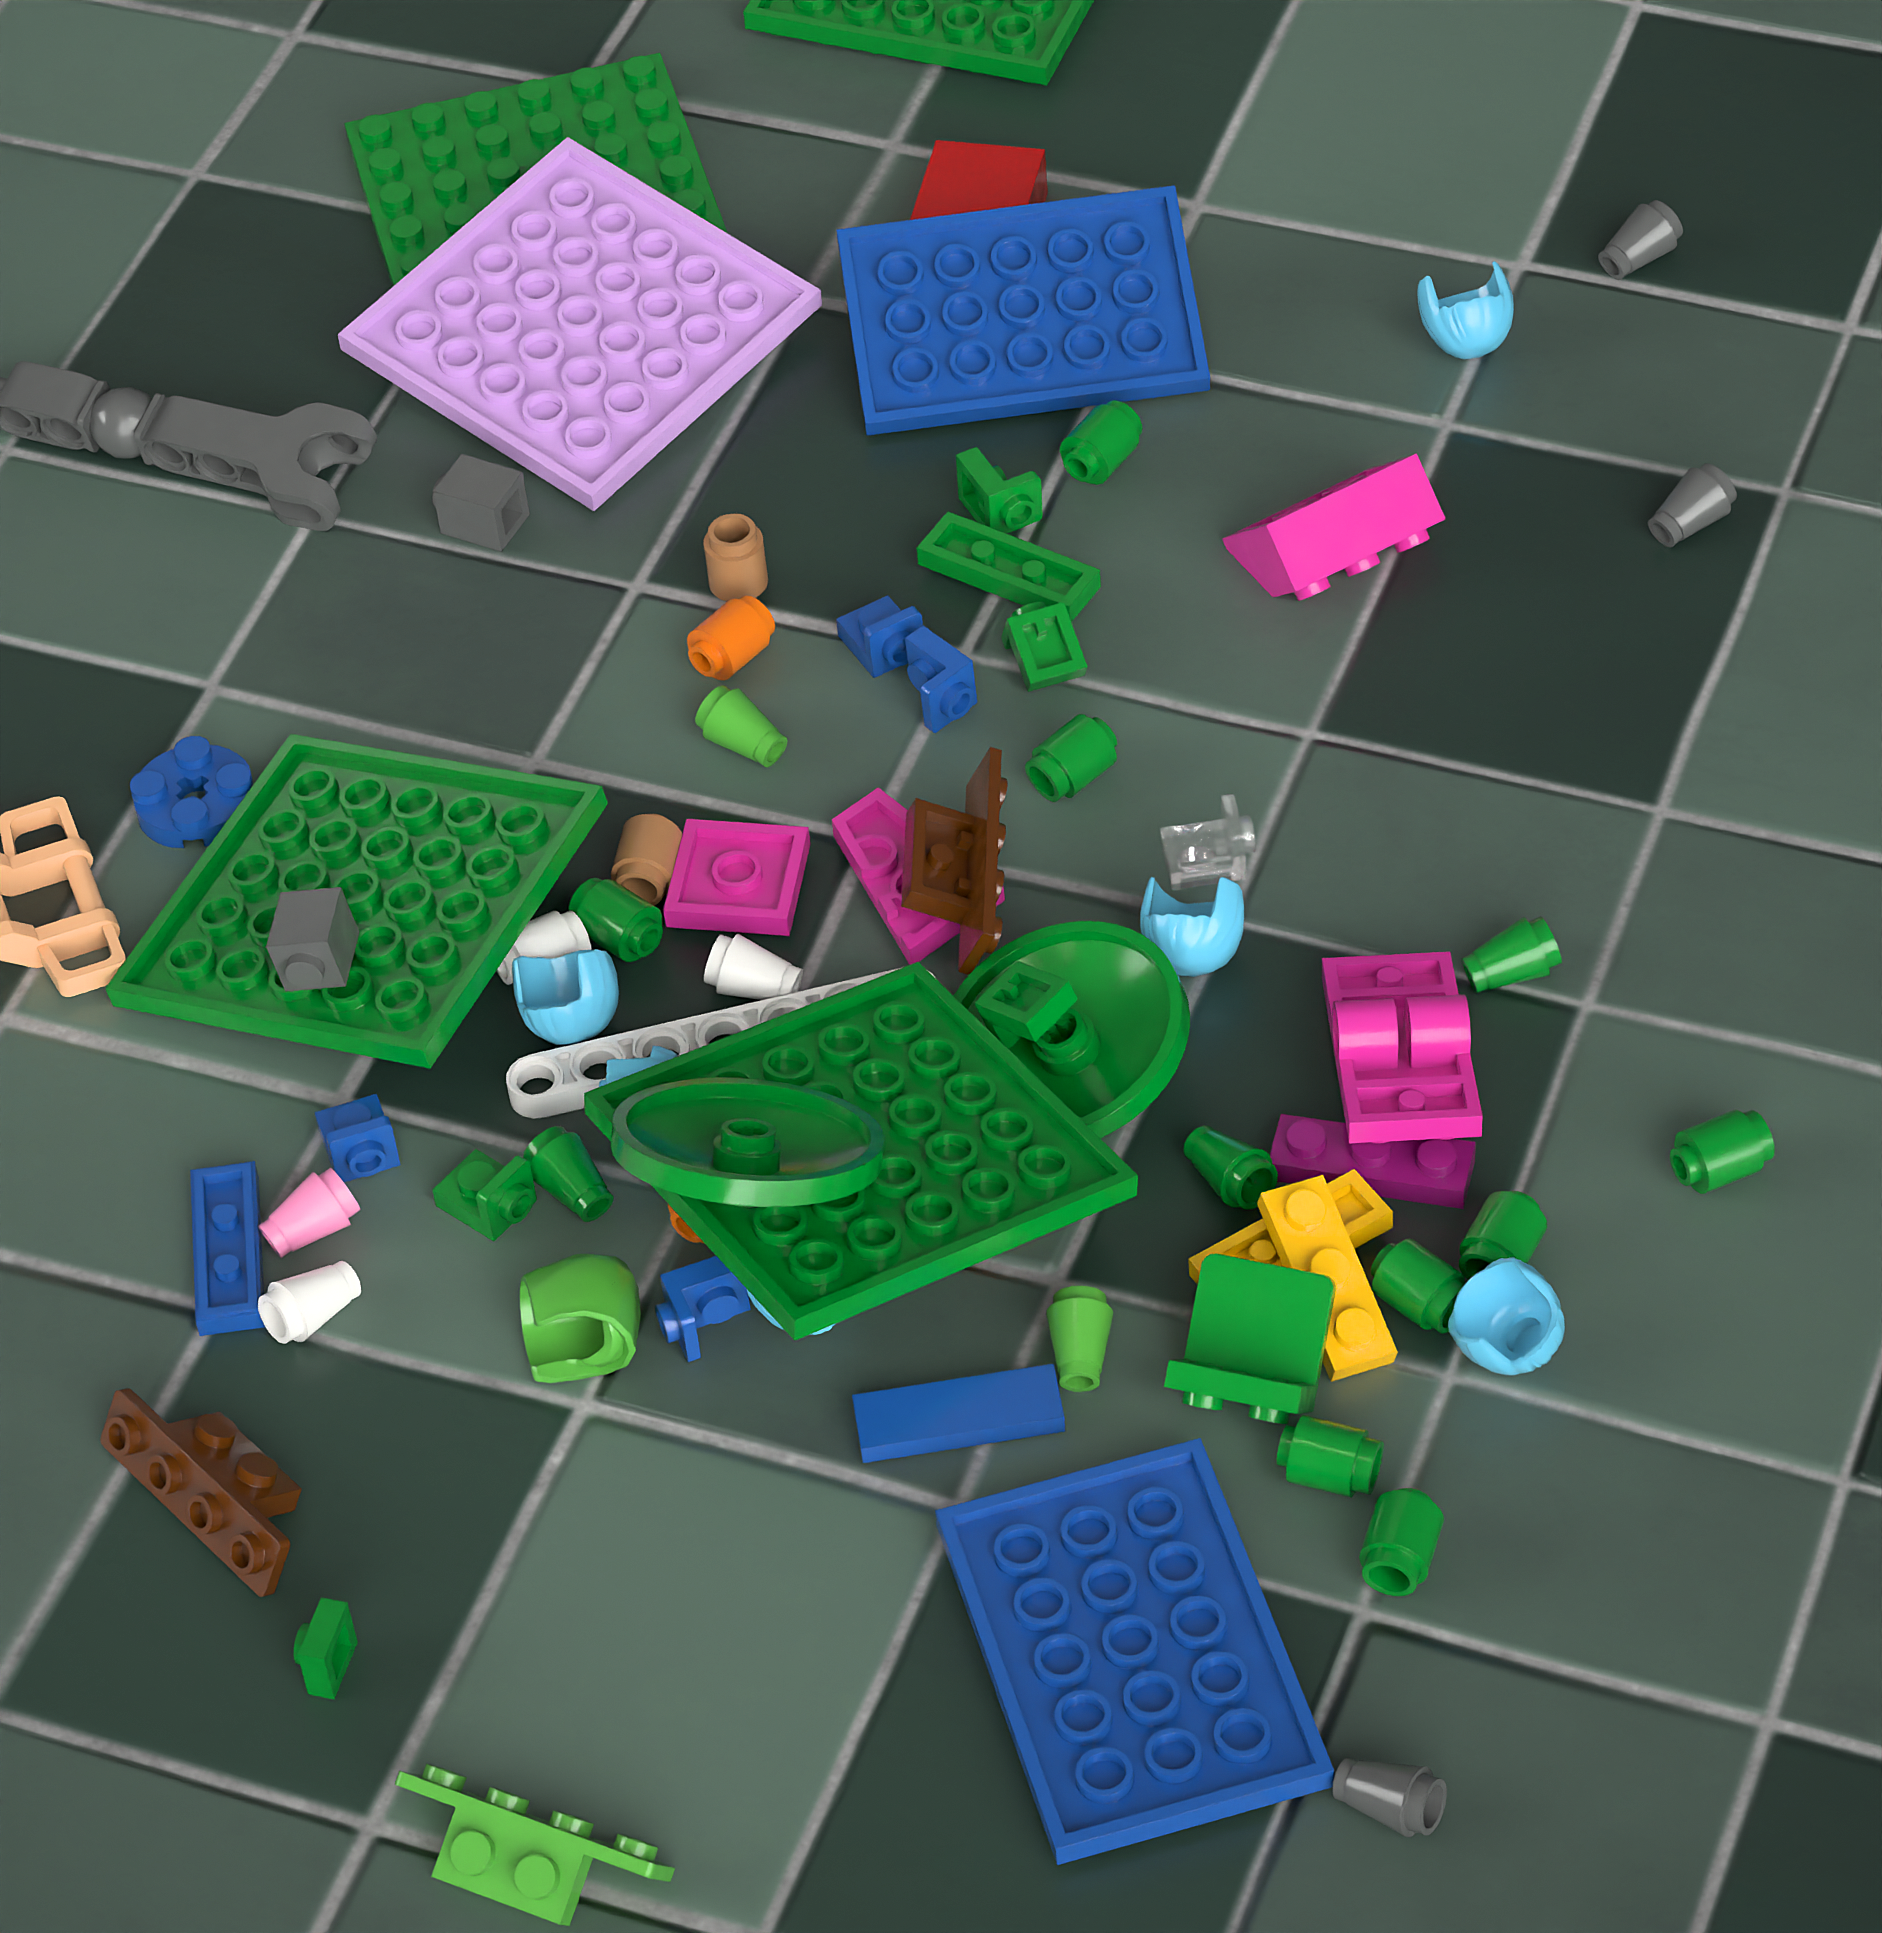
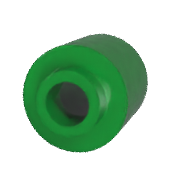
(1101, 442)
(1072, 757)
(617, 918)
(1721, 1150)
(1504, 1228)
(1417, 1283)
(1330, 1456)
(1400, 1541)

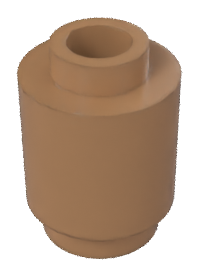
(735, 557)
(647, 856)

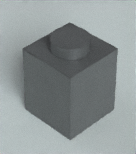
(480, 502)
(312, 939)

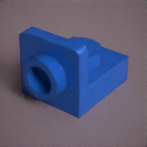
(878, 634)
(941, 677)
(358, 1138)
(697, 1297)

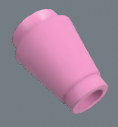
(310, 1213)

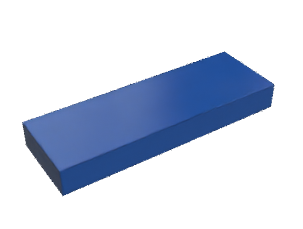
(227, 1248)
(958, 1413)

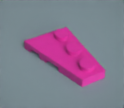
(873, 843)

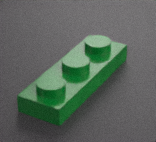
(1007, 565)

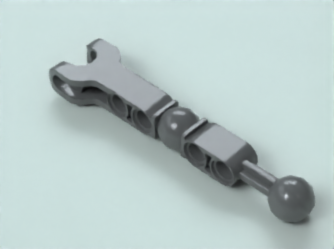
(193, 437)

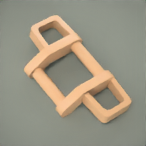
(45, 866)

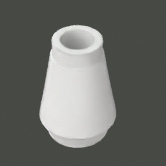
(749, 970)
(306, 1301)

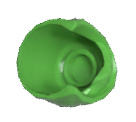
(579, 1317)

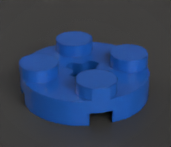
(187, 769)

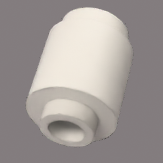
(547, 937)

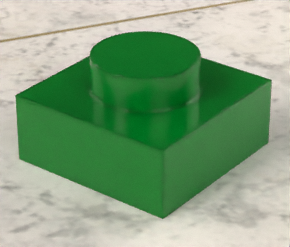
(325, 1647)

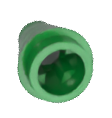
(1513, 956)
(1231, 1166)
(568, 1173)

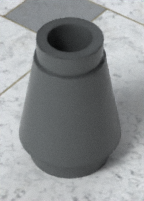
(1643, 237)
(1694, 503)
(1392, 1794)

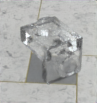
(1209, 849)

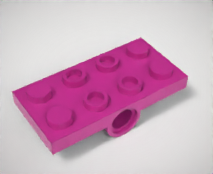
(1401, 1047)

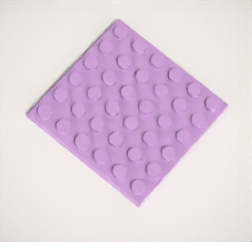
(580, 322)

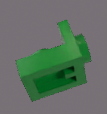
(993, 498)
(1044, 645)
(1024, 1003)
(487, 1193)

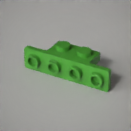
(520, 1857)

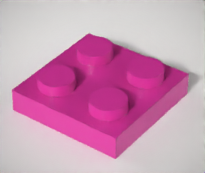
(737, 877)

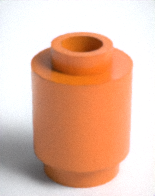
(730, 637)

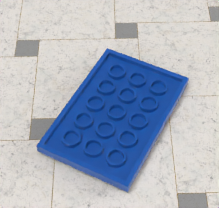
(1022, 310)
(1132, 1651)

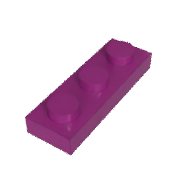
(1401, 1170)

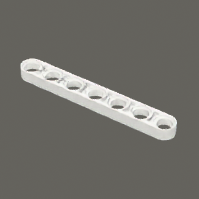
(567, 1064)

